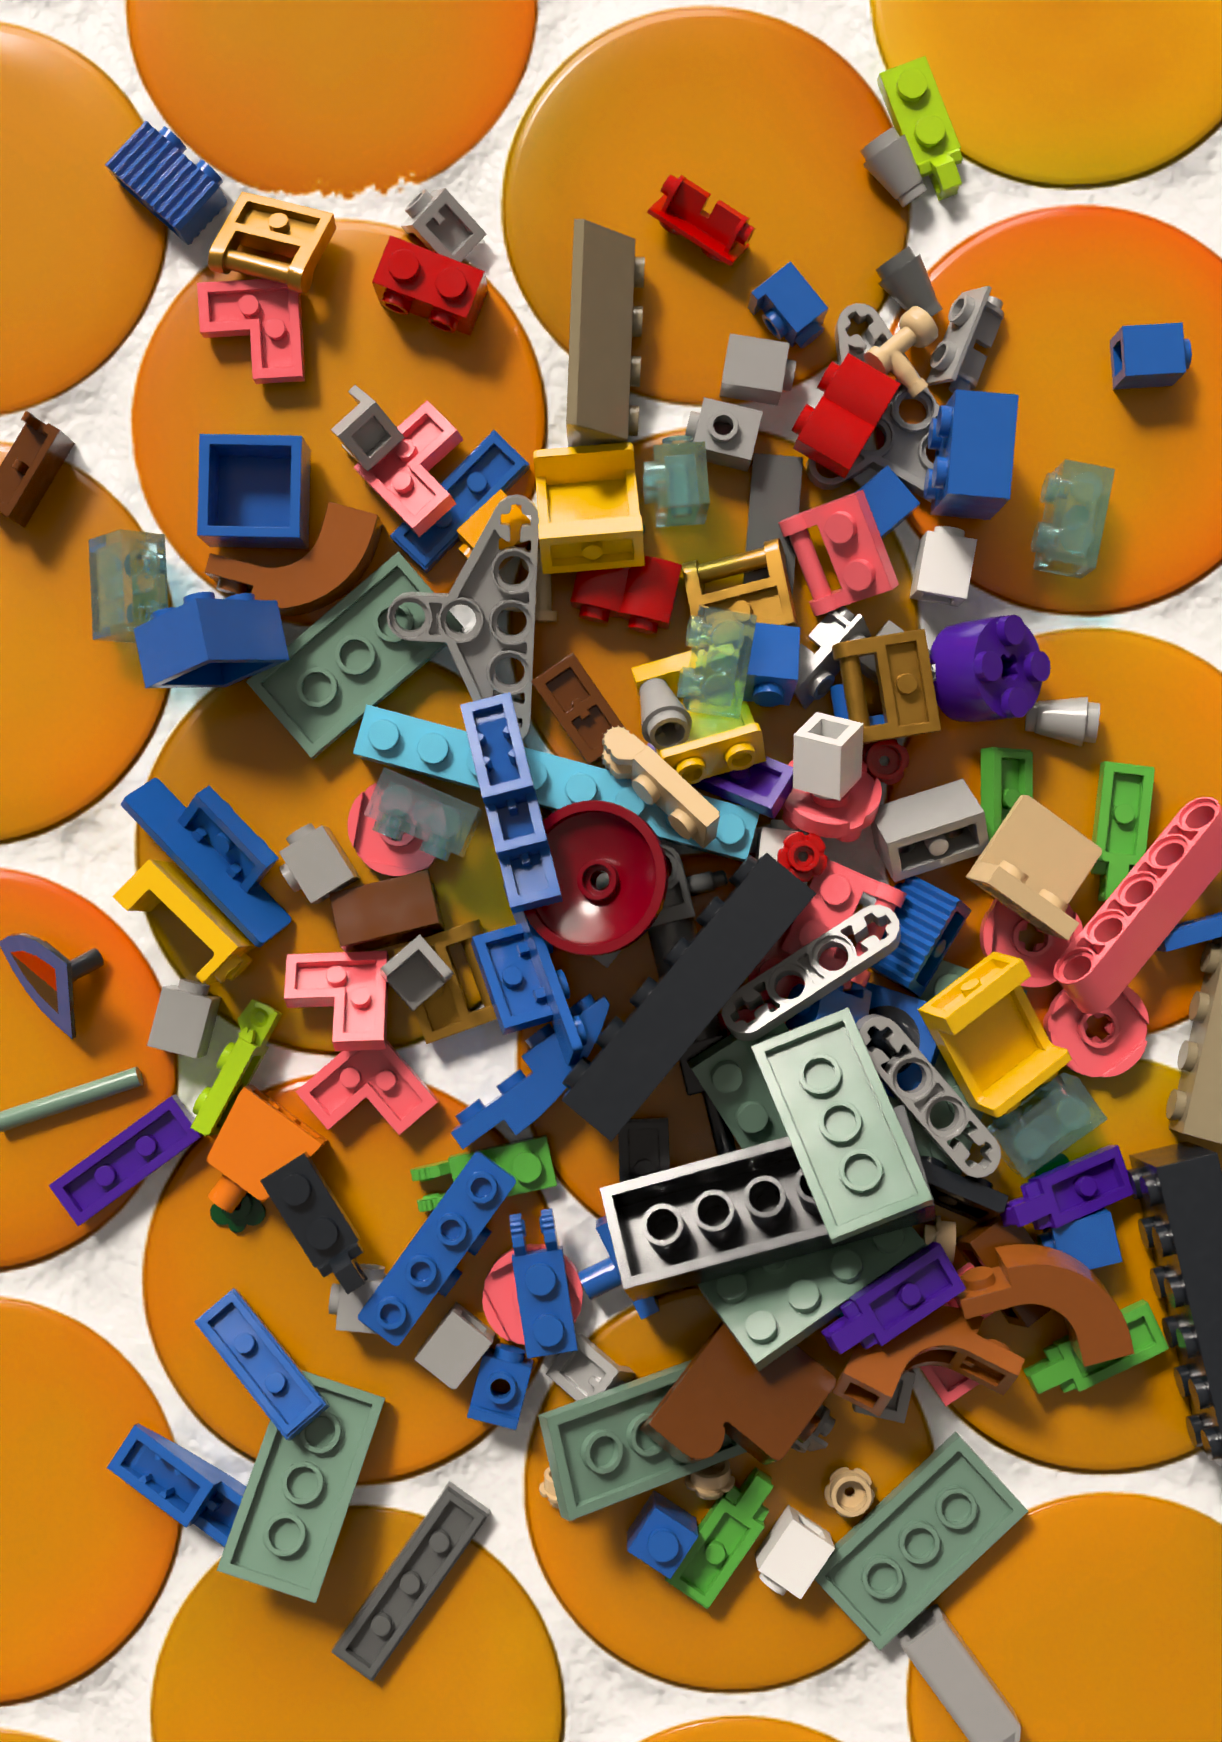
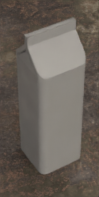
(958, 1678)

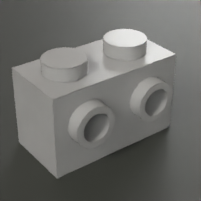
(929, 830)

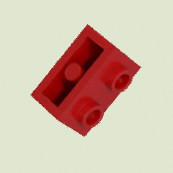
(430, 286)

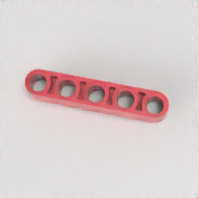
(1143, 908)

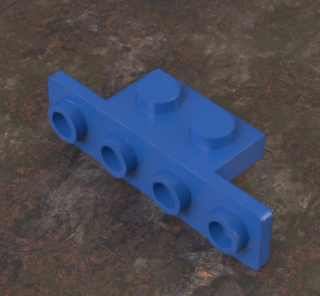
(214, 852)
(525, 984)
(437, 1248)

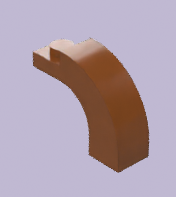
(317, 579)
(1056, 1281)
(936, 1340)

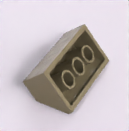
(602, 336)
(1197, 1103)

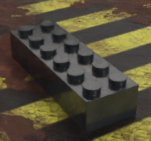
(687, 995)
(724, 1217)
(1183, 1227)

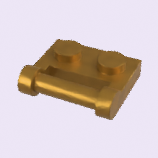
(276, 229)
(766, 598)
(903, 683)
(447, 1009)

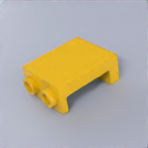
(588, 508)
(714, 741)
(166, 883)
(993, 1035)

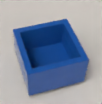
(972, 454)
(254, 491)
(210, 641)

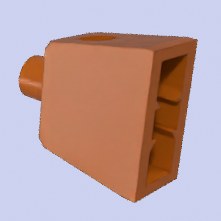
(253, 1144)

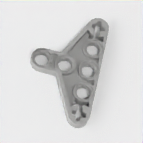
(903, 442)
(487, 595)

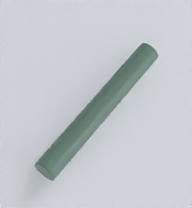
(70, 1098)

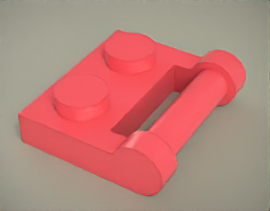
(852, 546)
(836, 899)

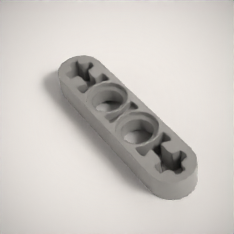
(817, 980)
(928, 1093)

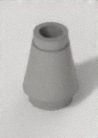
(894, 166)
(663, 716)
(1065, 720)

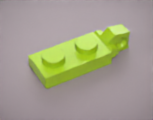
(922, 116)
(237, 1067)

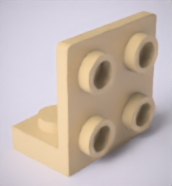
(1036, 866)

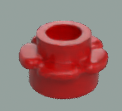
(897, 757)
(813, 846)

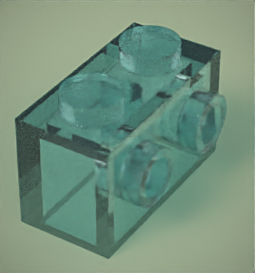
(677, 482)
(1073, 518)
(126, 582)
(718, 661)
(423, 812)
(1046, 1124)

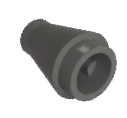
(908, 282)

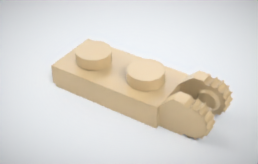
(660, 784)

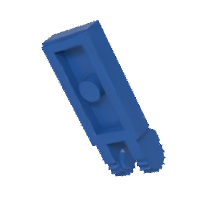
(542, 1290)

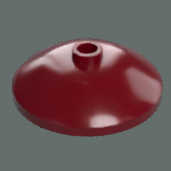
(594, 840)

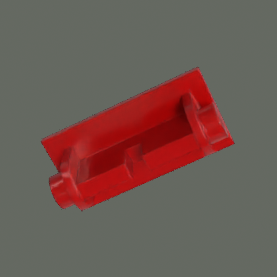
(681, 212)

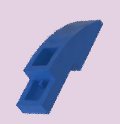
(529, 1096)

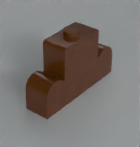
(729, 1396)

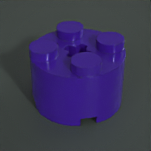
(988, 669)

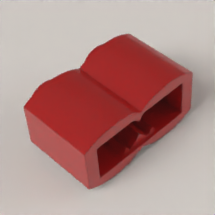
(845, 415)
(635, 594)

